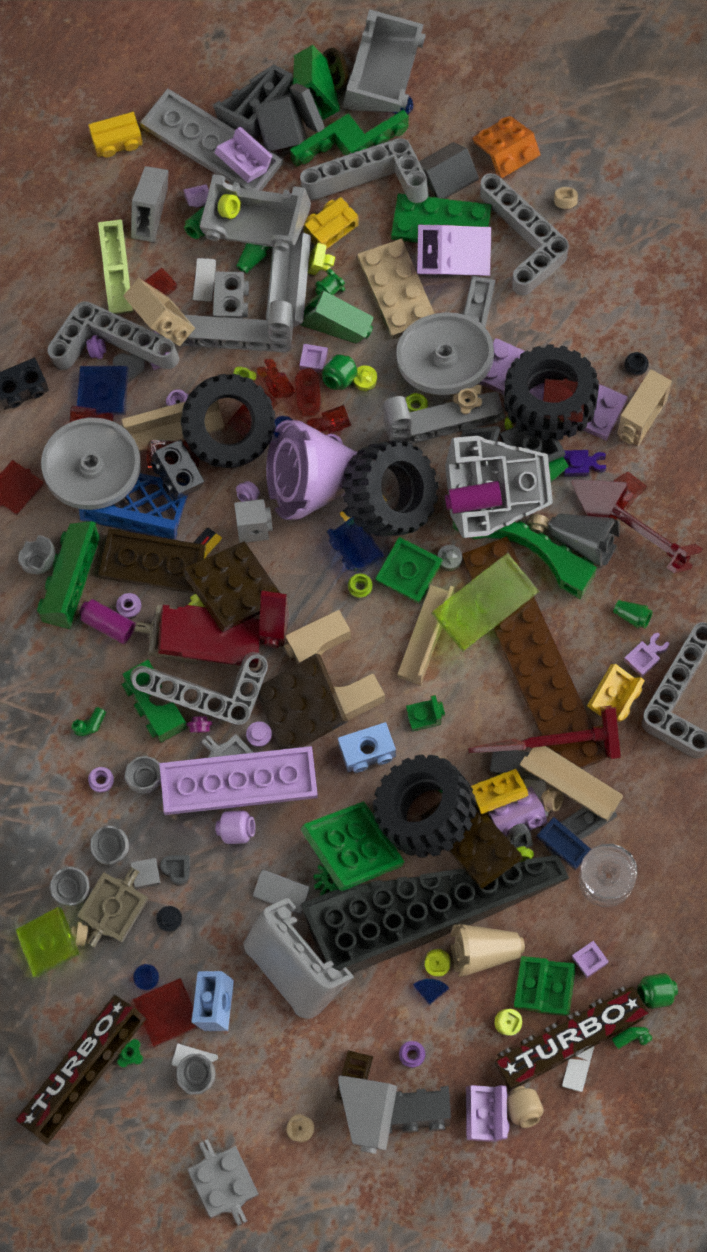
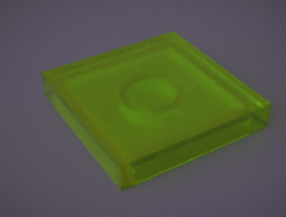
(47, 942)

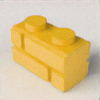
(115, 135)
(331, 223)

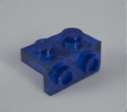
(354, 545)

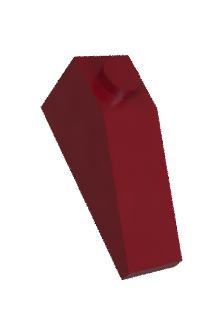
(273, 619)

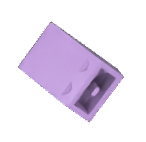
(453, 250)

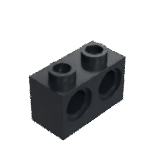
(17, 378)
(183, 468)

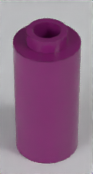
(474, 497)
(107, 621)

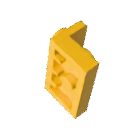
(499, 791)

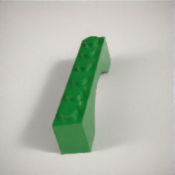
(570, 571)

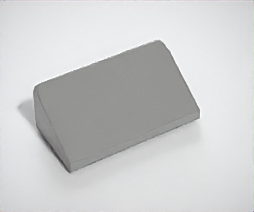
(275, 888)

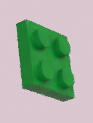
(409, 570)

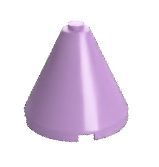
(305, 469)

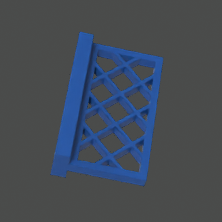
(139, 522)

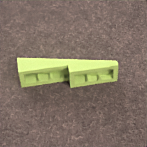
(115, 265)

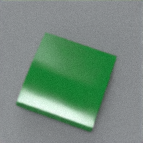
(545, 986)

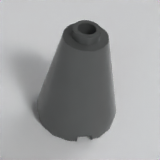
(587, 535)

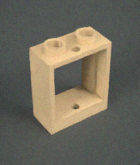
(159, 312)
(644, 408)

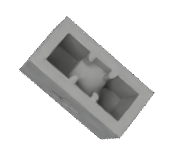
(253, 520)

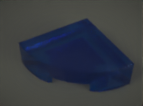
(430, 989)

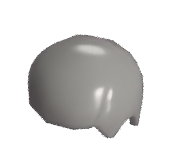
(37, 555)
(143, 775)
(109, 845)
(69, 886)
(195, 1074)

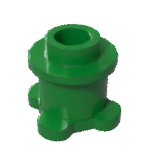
(331, 283)

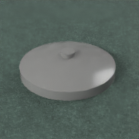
(445, 353)
(90, 463)

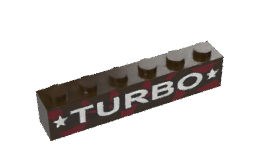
(570, 1038)
(80, 1069)

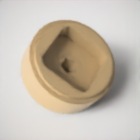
(565, 197)
(300, 1128)

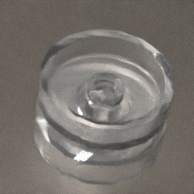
(607, 860)

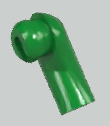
(89, 726)
(631, 1034)

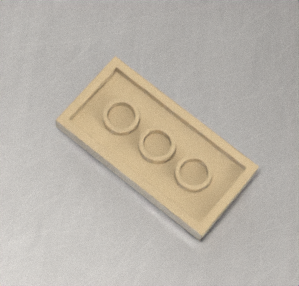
(395, 286)

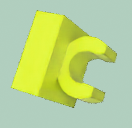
(319, 260)

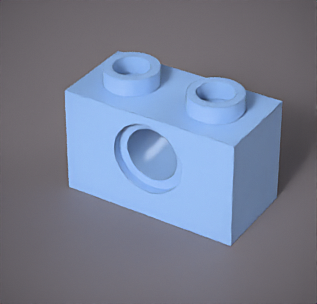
(375, 736)
(212, 1001)

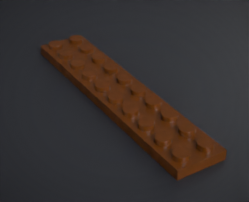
(538, 666)

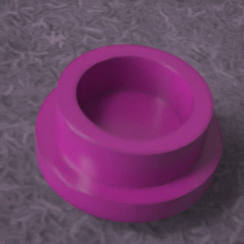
(199, 725)

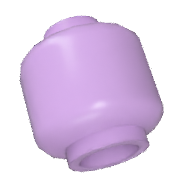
(235, 827)

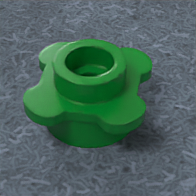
(134, 1058)

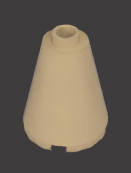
(483, 948)

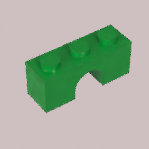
(163, 720)

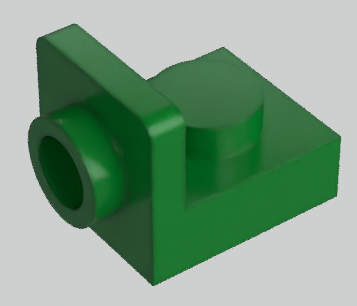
(425, 714)

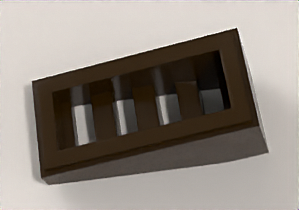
(366, 1070)

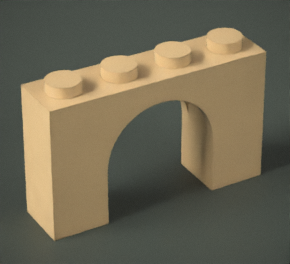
(320, 637)

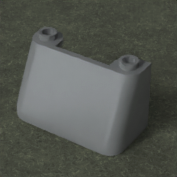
(383, 64)
(263, 216)
(292, 963)

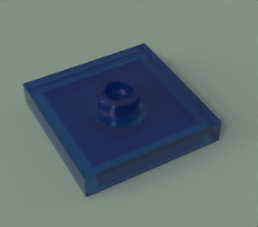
(103, 388)

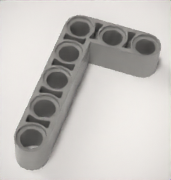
(367, 165)
(527, 230)
(113, 334)
(245, 334)
(437, 420)
(675, 691)
(204, 694)

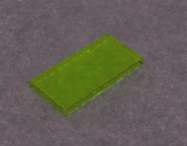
(485, 602)

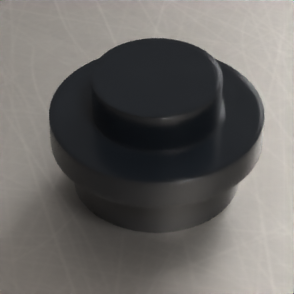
(636, 363)
(169, 918)

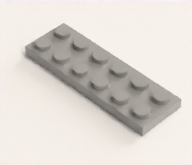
(197, 136)

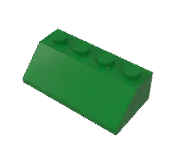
(69, 574)

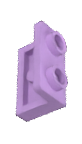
(244, 155)
(524, 811)
(486, 1113)

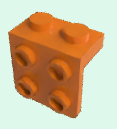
(508, 144)

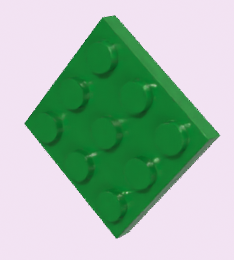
(352, 846)

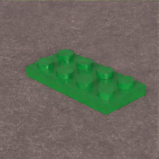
(436, 212)

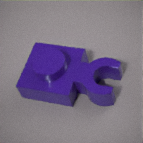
(580, 463)

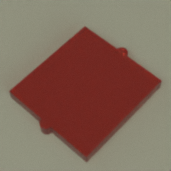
(559, 391)
(17, 487)

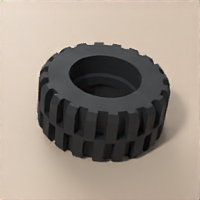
(550, 364)
(261, 415)
(415, 483)
(404, 786)

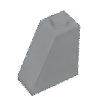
(148, 203)
(368, 1111)

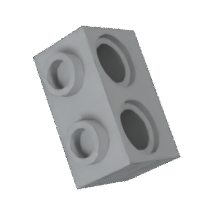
(230, 298)

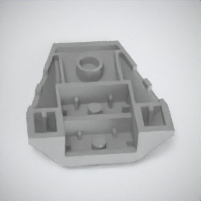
(521, 478)

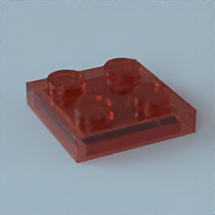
(166, 1012)

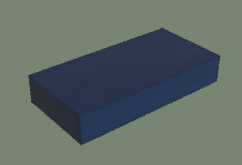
(563, 843)

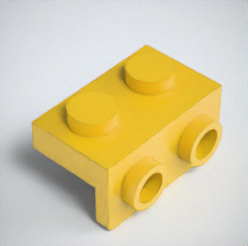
(617, 690)

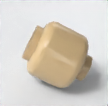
(524, 1107)

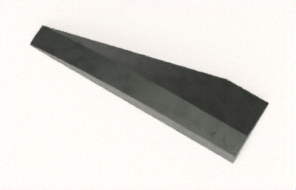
(397, 915)

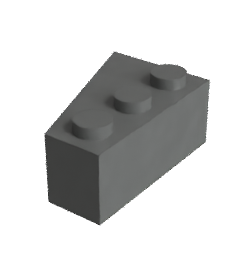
(239, 108)
(421, 1110)

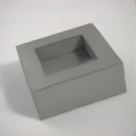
(148, 873)

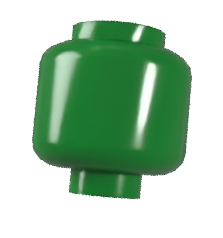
(339, 372)
(657, 990)

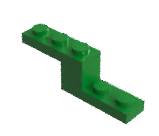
(348, 137)

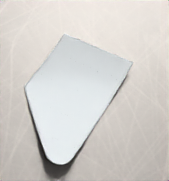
(183, 1051)

